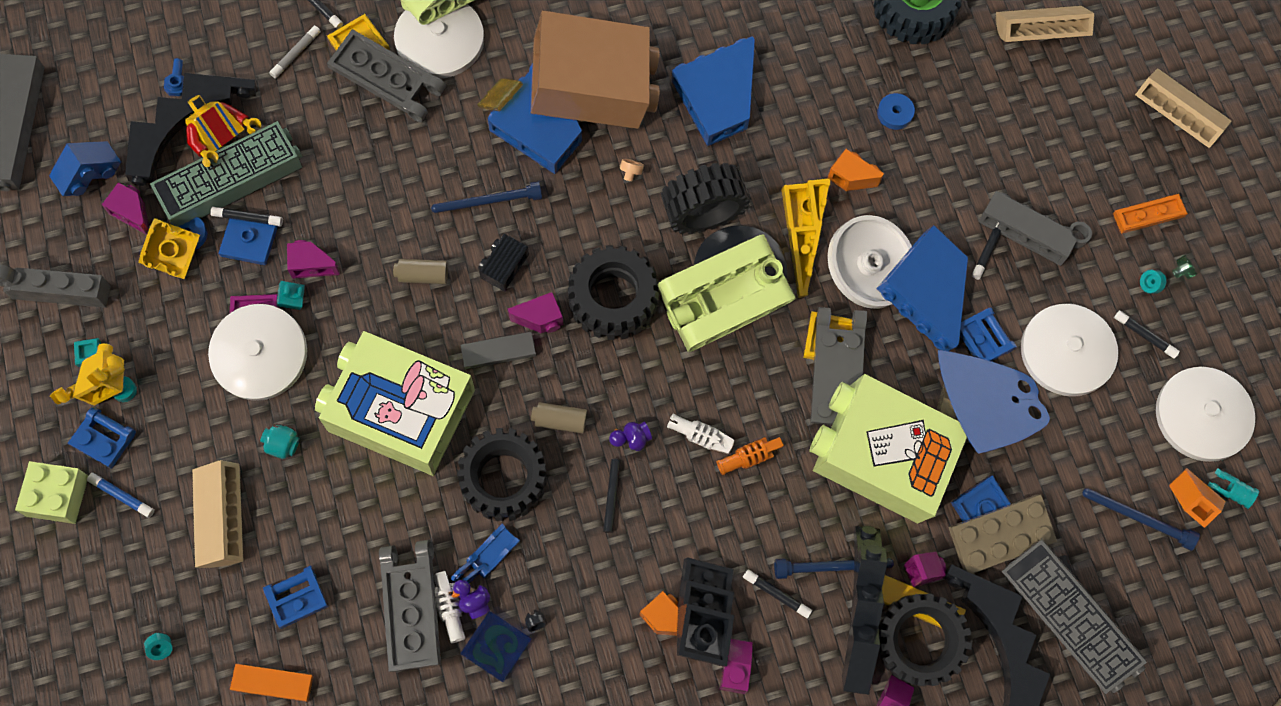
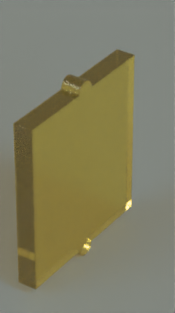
(500, 94)

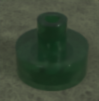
(1185, 267)

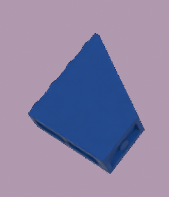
(718, 90)
(540, 137)
(930, 287)

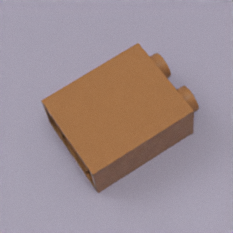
(593, 70)

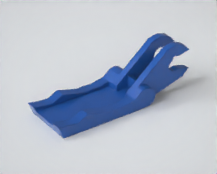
(488, 555)

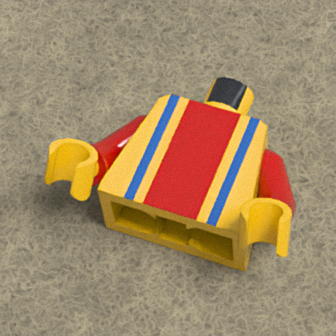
(214, 126)

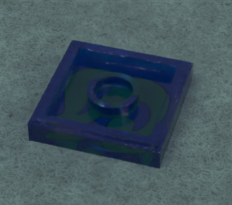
(496, 646)

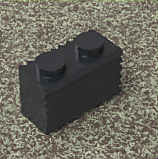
(503, 262)

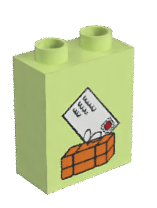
(889, 448)

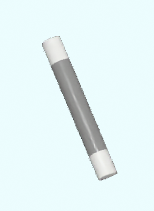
(295, 51)

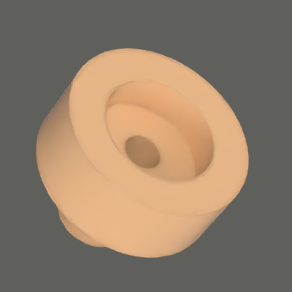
(631, 167)

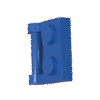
(979, 339)
(98, 445)
(299, 604)

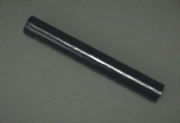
(612, 496)

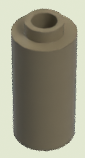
(421, 271)
(559, 417)

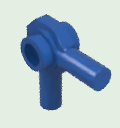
(174, 82)

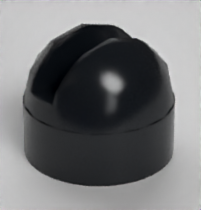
(535, 621)

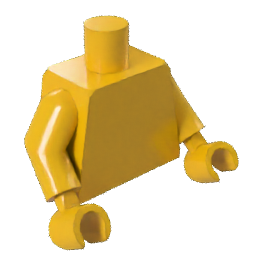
(98, 378)

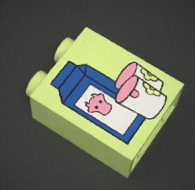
(395, 402)

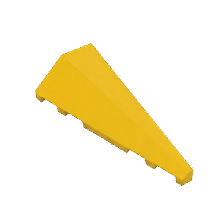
(804, 214)

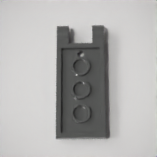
(384, 73)
(835, 361)
(410, 609)

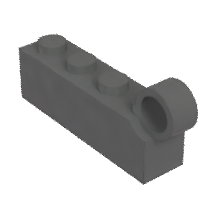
(1032, 229)
(54, 286)

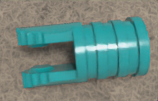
(1236, 490)

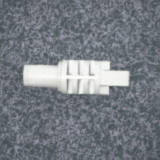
(702, 434)
(448, 607)

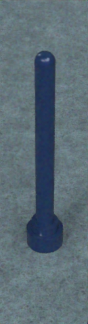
(531, 191)
(1187, 538)
(785, 568)

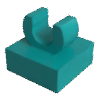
(290, 295)

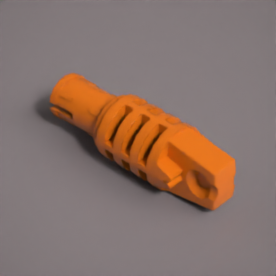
(749, 455)

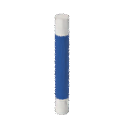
(120, 495)

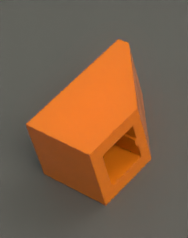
(854, 173)
(1197, 497)
(662, 614)

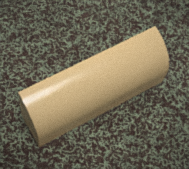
(1044, 23)
(1183, 107)
(217, 515)

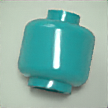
(280, 441)

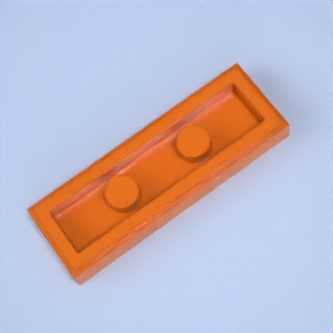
(1150, 213)
(271, 682)

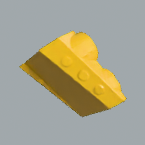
(168, 248)

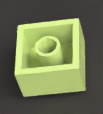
(52, 492)

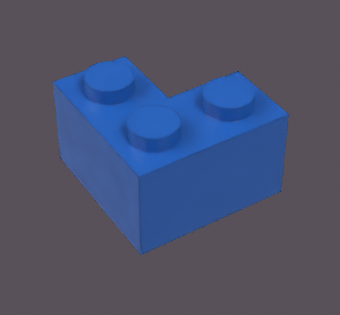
(81, 164)

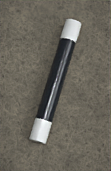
(328, 14)
(246, 216)
(986, 253)
(1146, 334)
(777, 593)

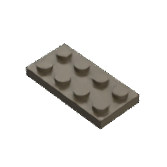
(1001, 534)

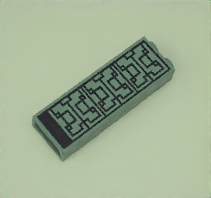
(238, 172)

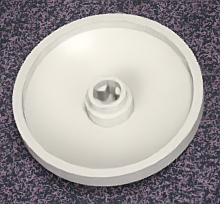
(442, 46)
(862, 257)
(1069, 350)
(257, 352)
(1205, 414)

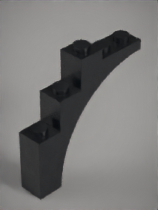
(866, 611)

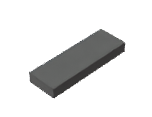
(498, 350)

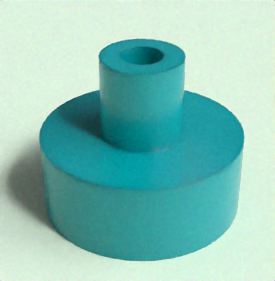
(1153, 281)
(129, 390)
(158, 646)

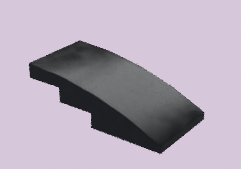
(705, 612)

